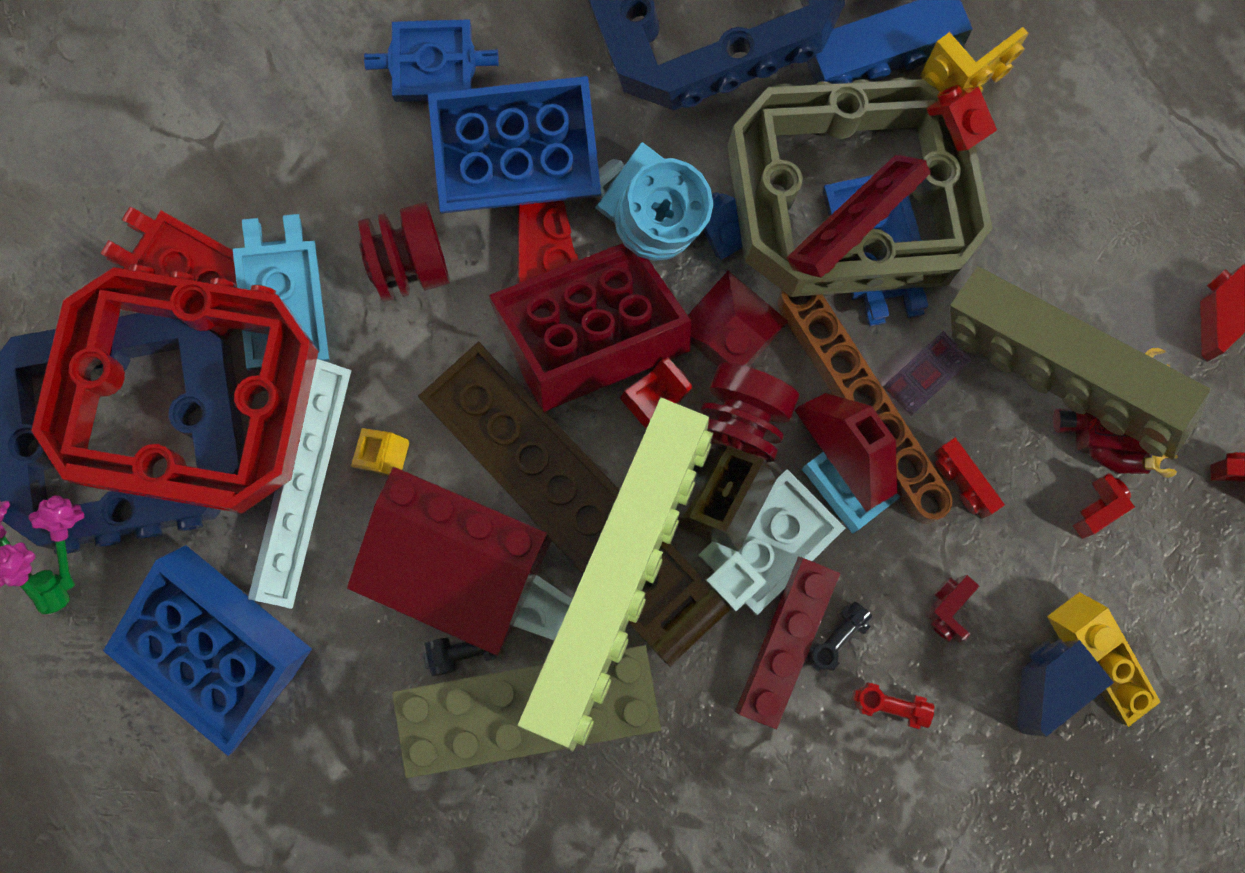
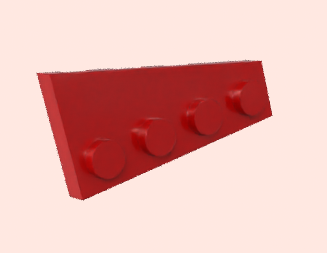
(543, 239)

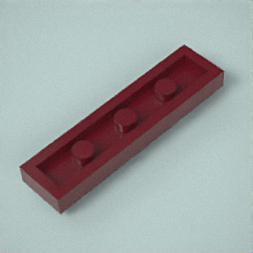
(858, 216)
(787, 642)

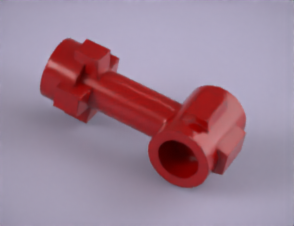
(871, 699)

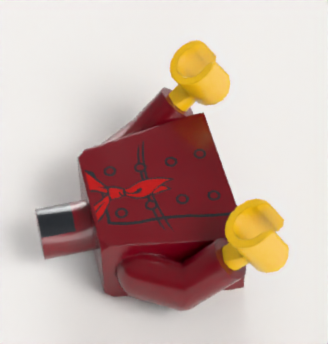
(1113, 451)

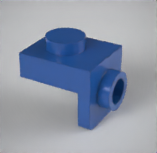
(723, 227)

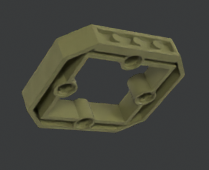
(901, 103)

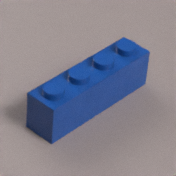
(889, 41)

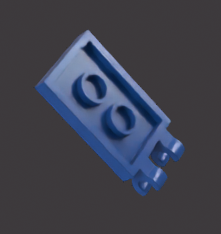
(902, 228)

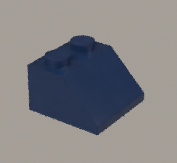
(1057, 685)

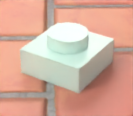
(736, 581)

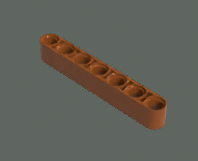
(863, 379)

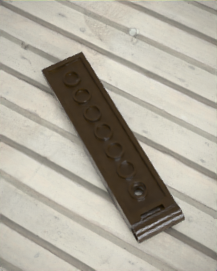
(562, 491)

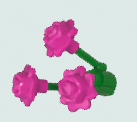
(44, 588)

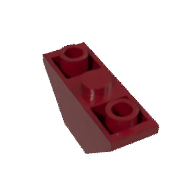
(855, 445)

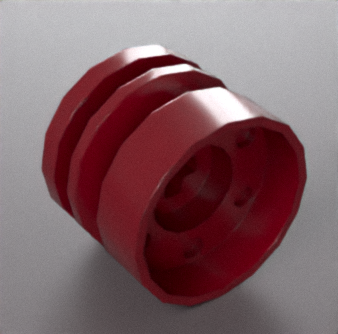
(403, 252)
(748, 406)

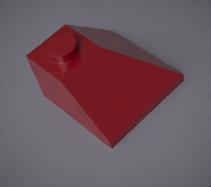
(733, 323)

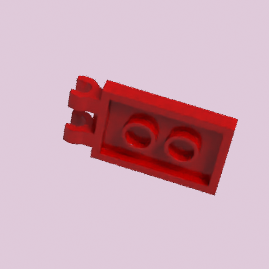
(174, 246)

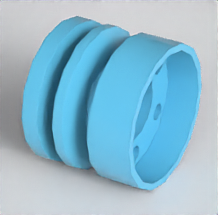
(675, 191)

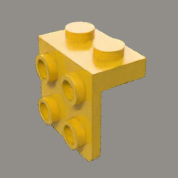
(952, 65)

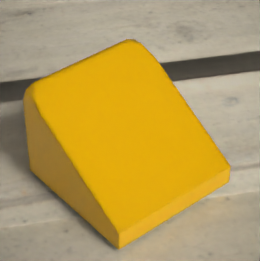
(379, 451)

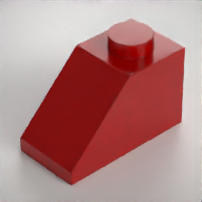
(1223, 313)

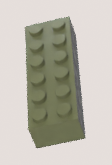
(1077, 363)
(478, 716)

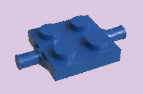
(430, 58)

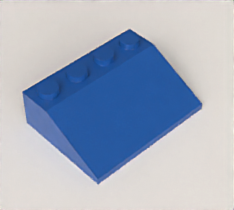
(514, 144)
(205, 648)

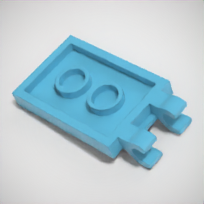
(290, 270)

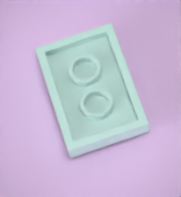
(786, 527)

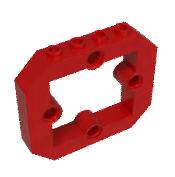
(85, 341)

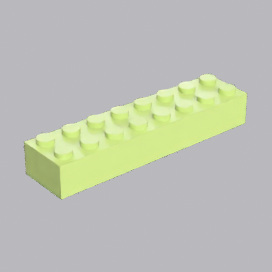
(615, 576)

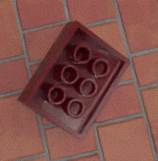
(590, 324)
(447, 561)

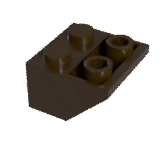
(726, 496)

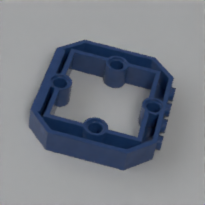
(711, 68)
(216, 437)

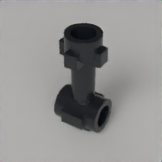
(826, 655)
(441, 656)

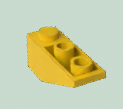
(1096, 628)

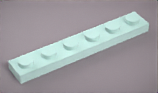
(297, 500)

